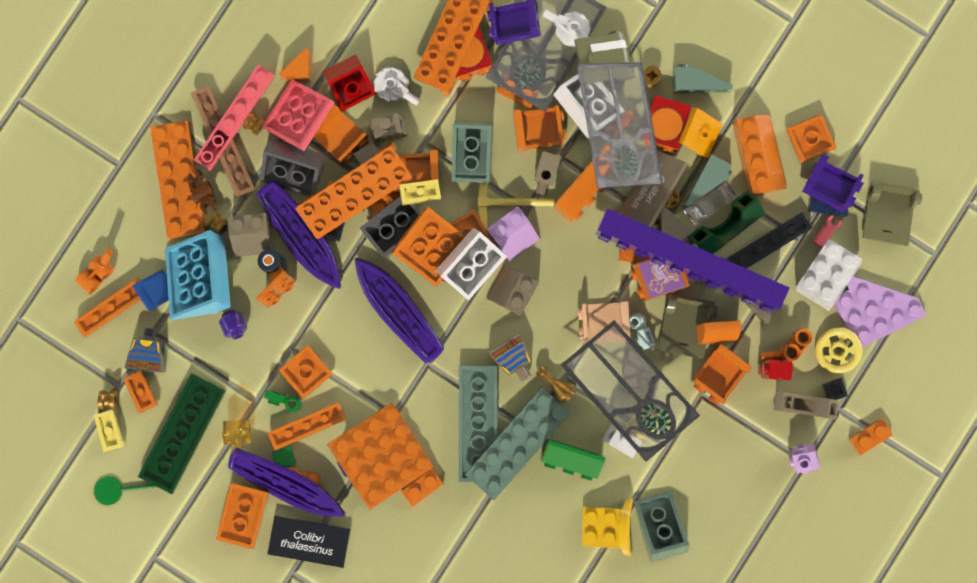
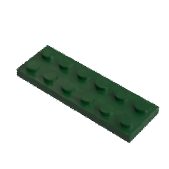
(182, 433)

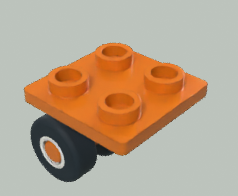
(280, 281)

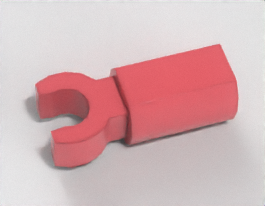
(825, 232)

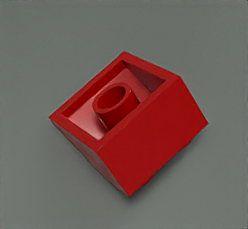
(349, 82)

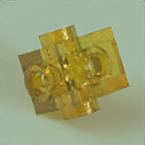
(236, 433)

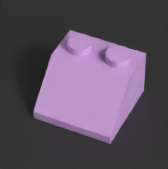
(513, 233)

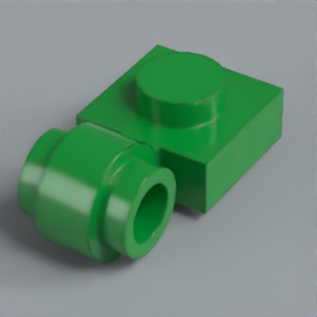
(277, 398)

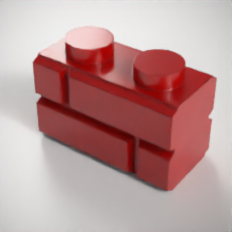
(776, 369)

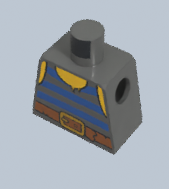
(147, 353)

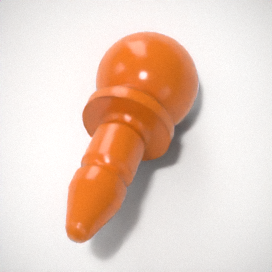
(312, 476)

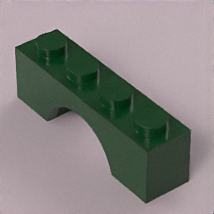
(744, 212)

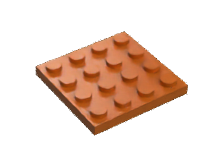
(380, 456)

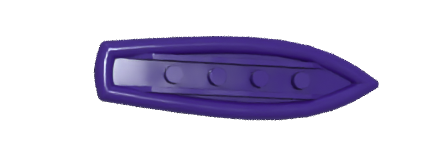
(310, 252)
(398, 310)
(284, 483)

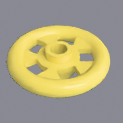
(843, 334)

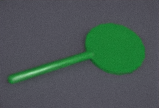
(109, 490)

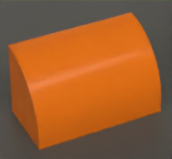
(718, 332)

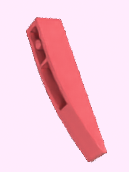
(234, 117)

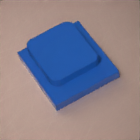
(153, 290)

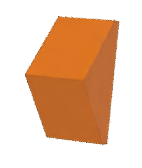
(299, 68)

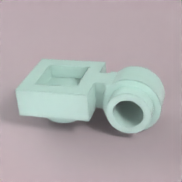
(644, 334)

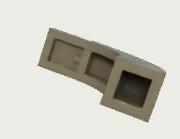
(805, 405)

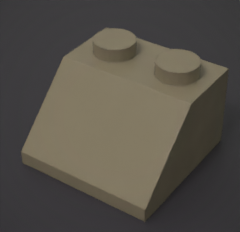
(249, 234)
(512, 290)

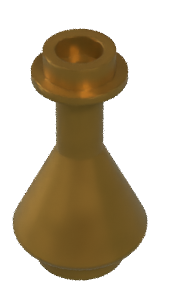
(562, 389)

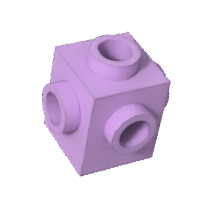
(804, 458)

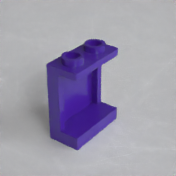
(514, 22)
(832, 185)

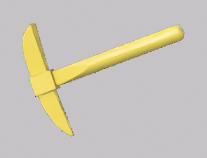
(484, 202)

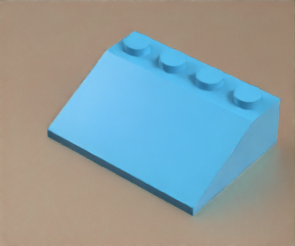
(197, 276)

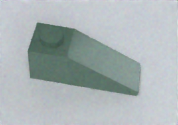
(694, 80)
(711, 176)

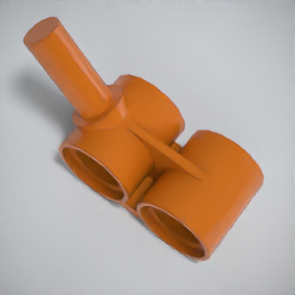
(99, 270)
(794, 343)

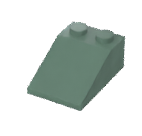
(471, 151)
(661, 527)

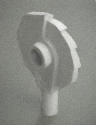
(569, 26)
(392, 85)

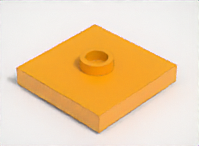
(700, 133)

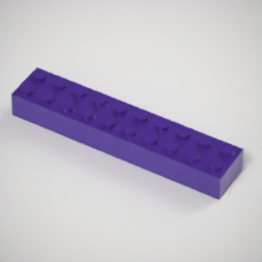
(692, 261)

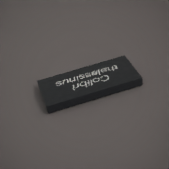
(309, 541)

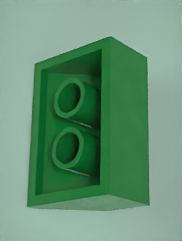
(572, 459)

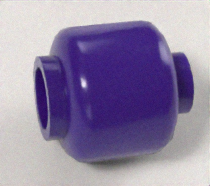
(233, 324)

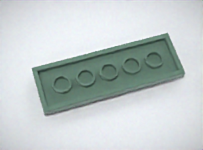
(476, 414)
(517, 443)

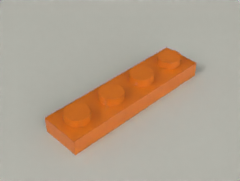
(108, 309)
(306, 426)

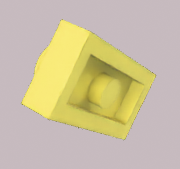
(419, 192)
(108, 430)

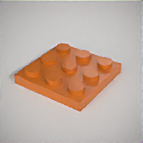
(428, 244)

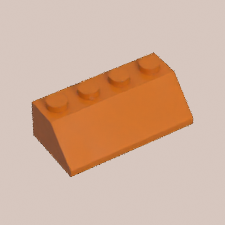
(759, 154)
(578, 195)

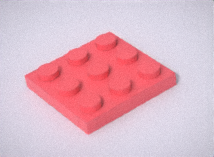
(298, 115)

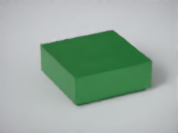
(284, 456)

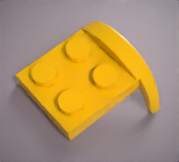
(607, 527)

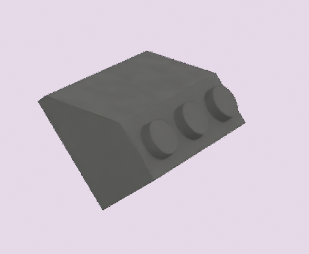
(292, 167)
(389, 226)

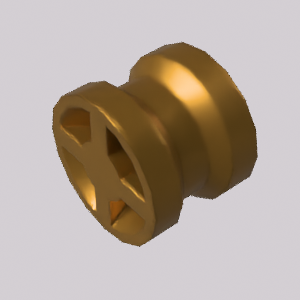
(650, 80)
(254, 123)
(674, 196)
(216, 223)
(107, 399)

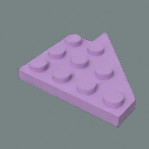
(875, 310)

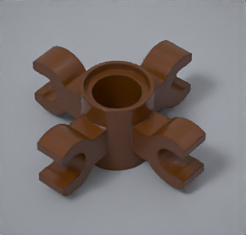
(202, 191)

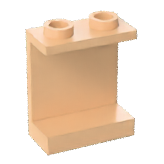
(598, 316)

